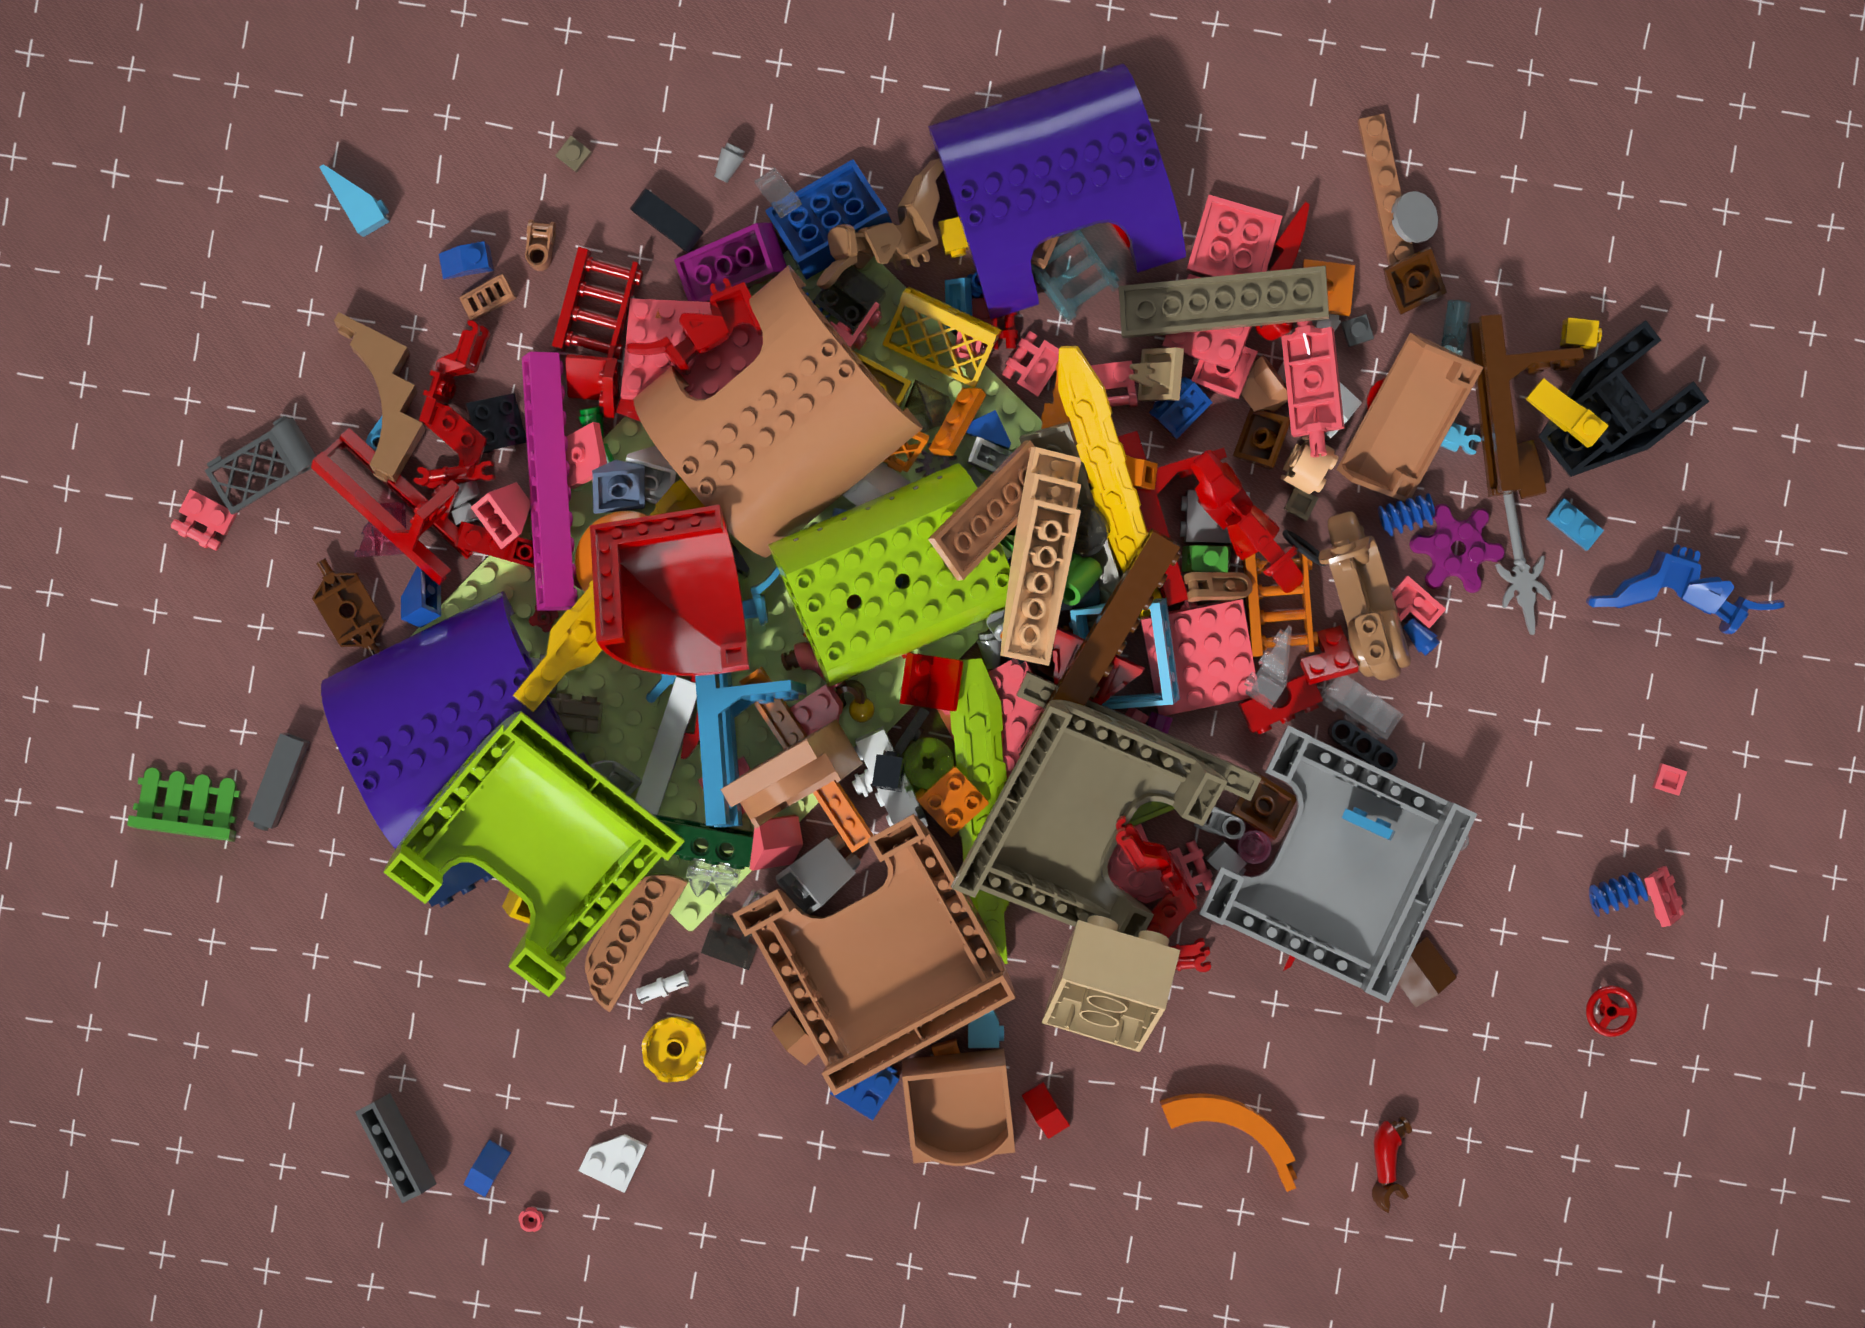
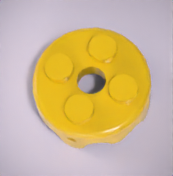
(668, 1066)

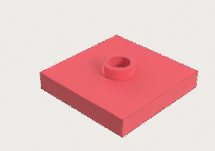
(584, 454)

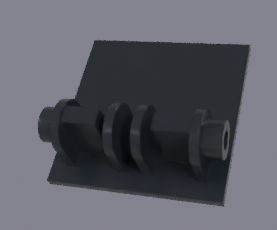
(497, 421)

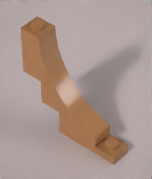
(385, 360)

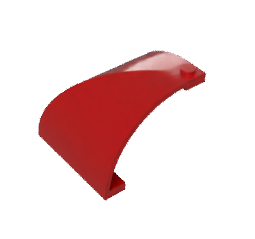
(669, 593)

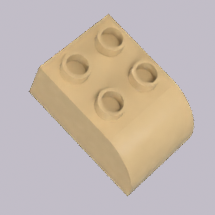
(1111, 983)

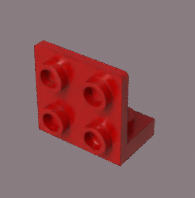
(594, 379)
(931, 682)

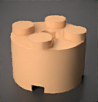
(1305, 471)

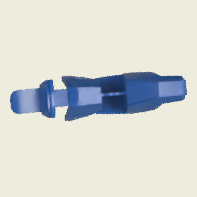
(1683, 576)

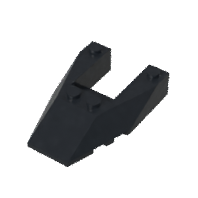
(1613, 399)

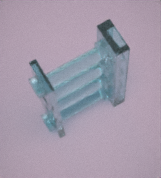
(1053, 285)

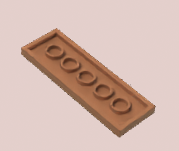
(984, 516)

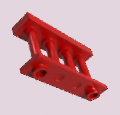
(572, 312)

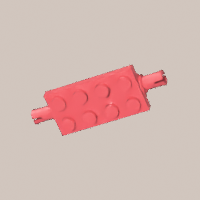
(1312, 384)

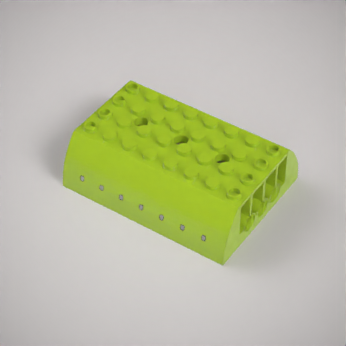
(863, 555)

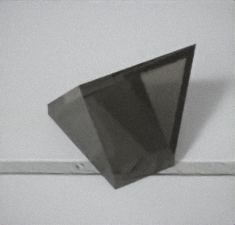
(928, 406)

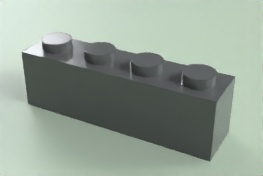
(396, 1148)

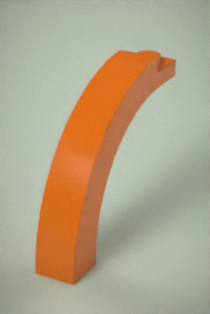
(1216, 1108)

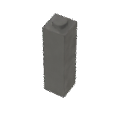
(278, 781)

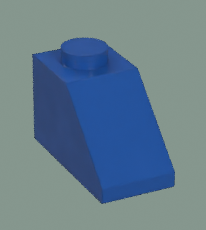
(466, 260)
(421, 600)

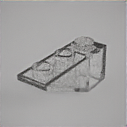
(1272, 676)

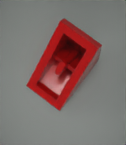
(1045, 1110)

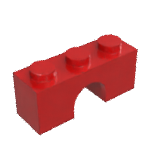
(1300, 697)

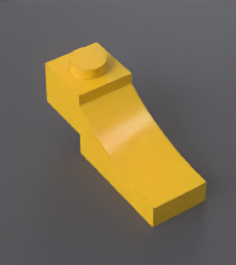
(1566, 413)

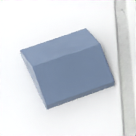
(618, 487)

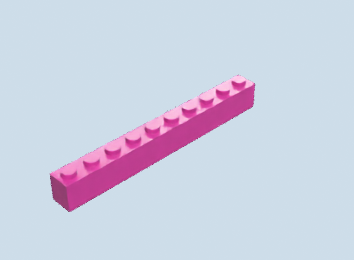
(548, 481)

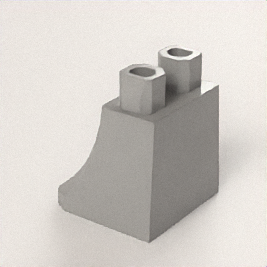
(818, 874)

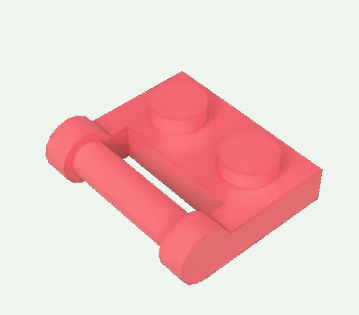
(1116, 376)

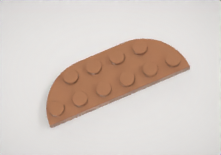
(629, 935)

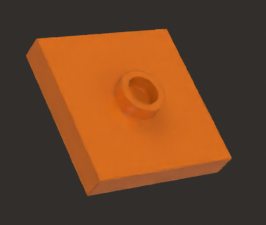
(1339, 285)

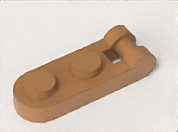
(1217, 586)

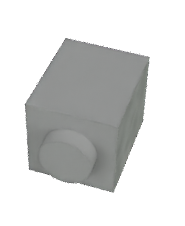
(1227, 858)

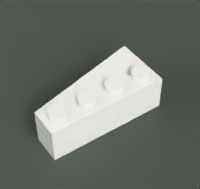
(898, 804)

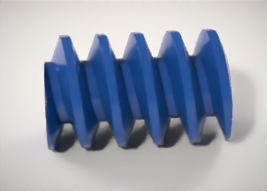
(1407, 514)
(1616, 892)

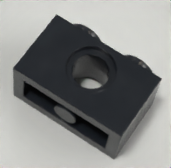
(889, 771)

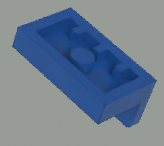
(1180, 414)

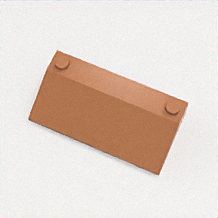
(1409, 418)

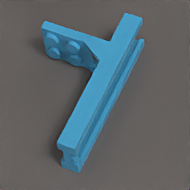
(717, 707)

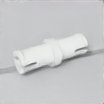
(662, 987)

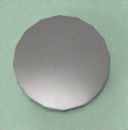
(1414, 217)

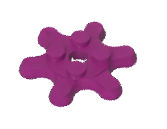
(1439, 548)

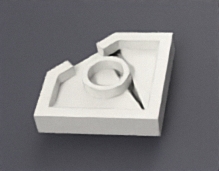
(614, 1161)

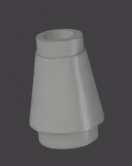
(728, 162)
(990, 649)

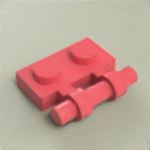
(1040, 368)
(207, 512)
(1196, 855)
(1664, 896)

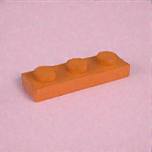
(957, 421)

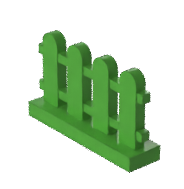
(173, 803)

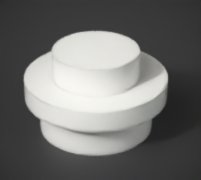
(862, 784)

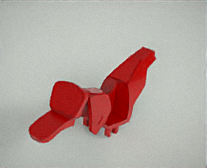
(703, 330)
(1248, 526)

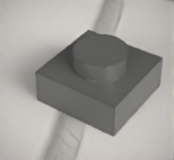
(1357, 330)

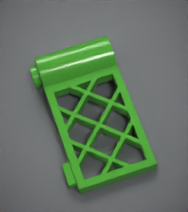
(1081, 573)

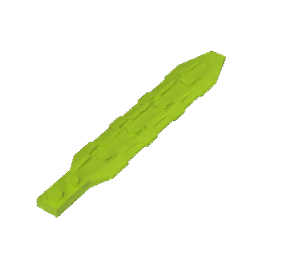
(980, 758)

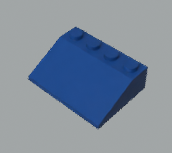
(830, 201)

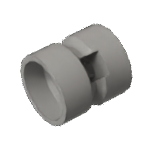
(464, 500)

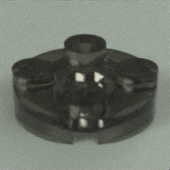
(1097, 531)

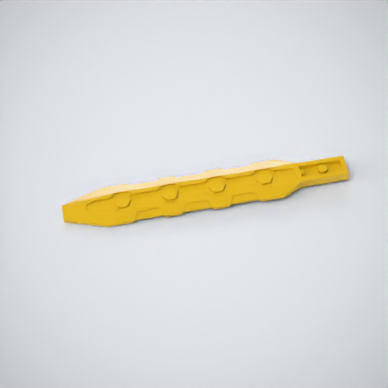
(1102, 455)
(574, 635)

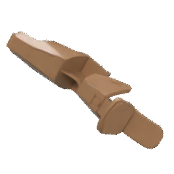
(887, 240)

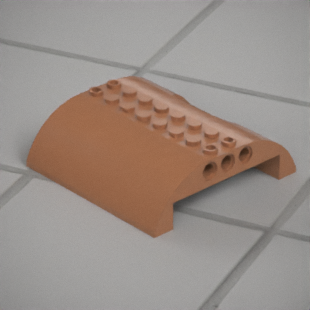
(784, 429)
(886, 967)

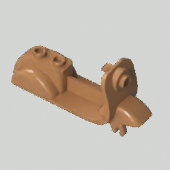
(1365, 599)

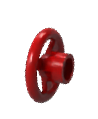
(1605, 1003)

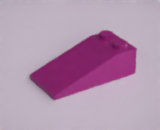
(744, 256)

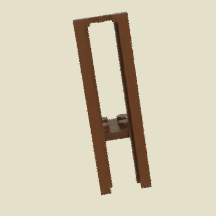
(1495, 398)

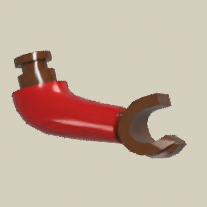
(1386, 1145)

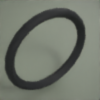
(1296, 540)

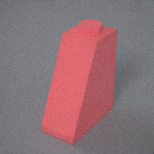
(503, 513)

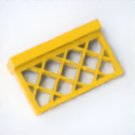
(944, 315)

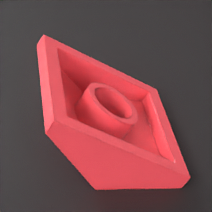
(1225, 380)
(776, 843)

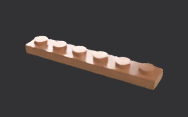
(1384, 183)

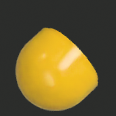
(862, 712)

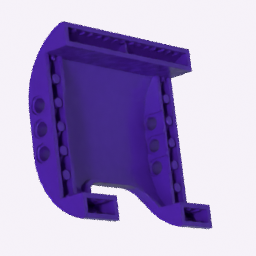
(1053, 168)
(426, 706)

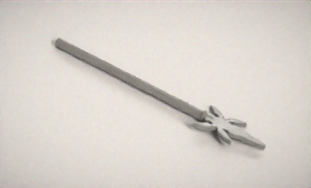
(1522, 580)

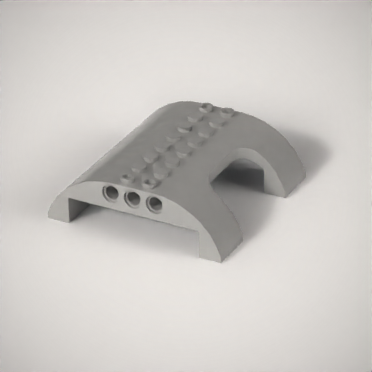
(1336, 888)

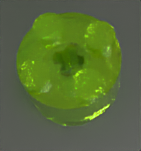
(930, 748)

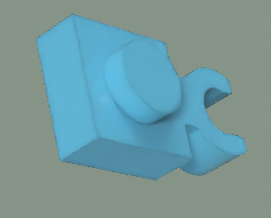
(1456, 438)

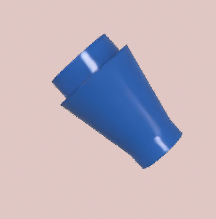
(1421, 637)

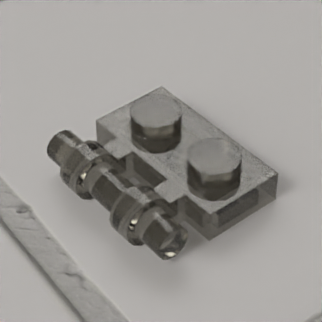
(727, 947)

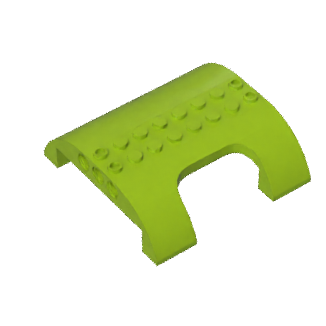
(543, 831)

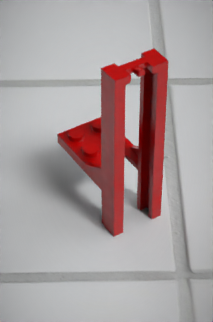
(427, 512)
(1173, 587)

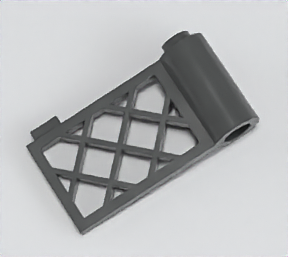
(287, 442)

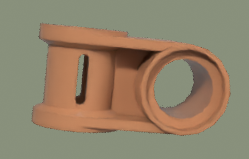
(540, 239)

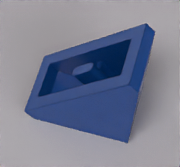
(990, 429)
(486, 1168)

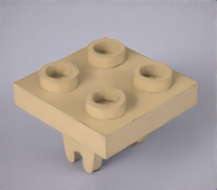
(1159, 374)

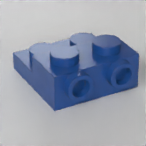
(870, 1093)

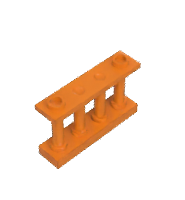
(1258, 617)

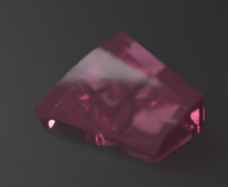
(374, 542)

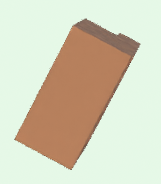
(793, 773)
(958, 1107)

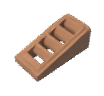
(482, 289)

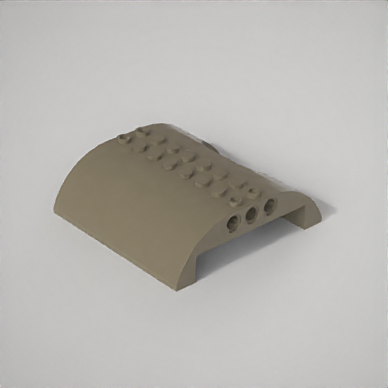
(1059, 813)

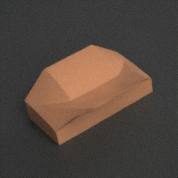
(1264, 387)

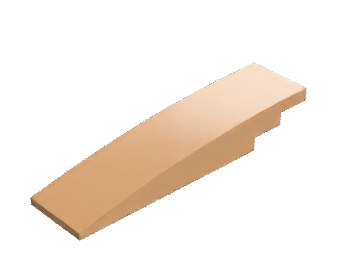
(1041, 555)

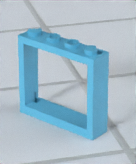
(1164, 653)

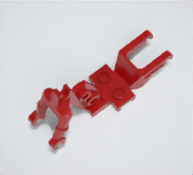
(447, 422)
(1174, 905)

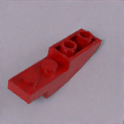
(479, 540)

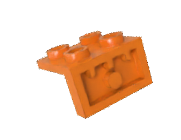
(952, 801)

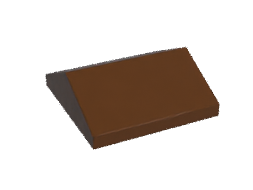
(1414, 280)
(1267, 808)
(1425, 973)

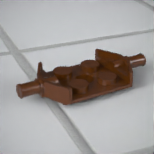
(347, 588)

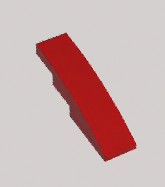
(1291, 240)

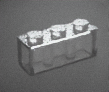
(1361, 706)

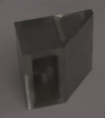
(850, 297)

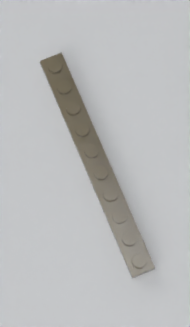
(1240, 781)

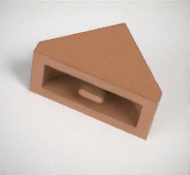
(794, 1038)

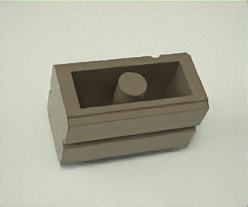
(579, 714)

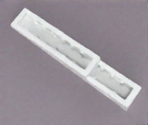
(667, 745)

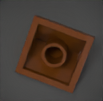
(1262, 438)

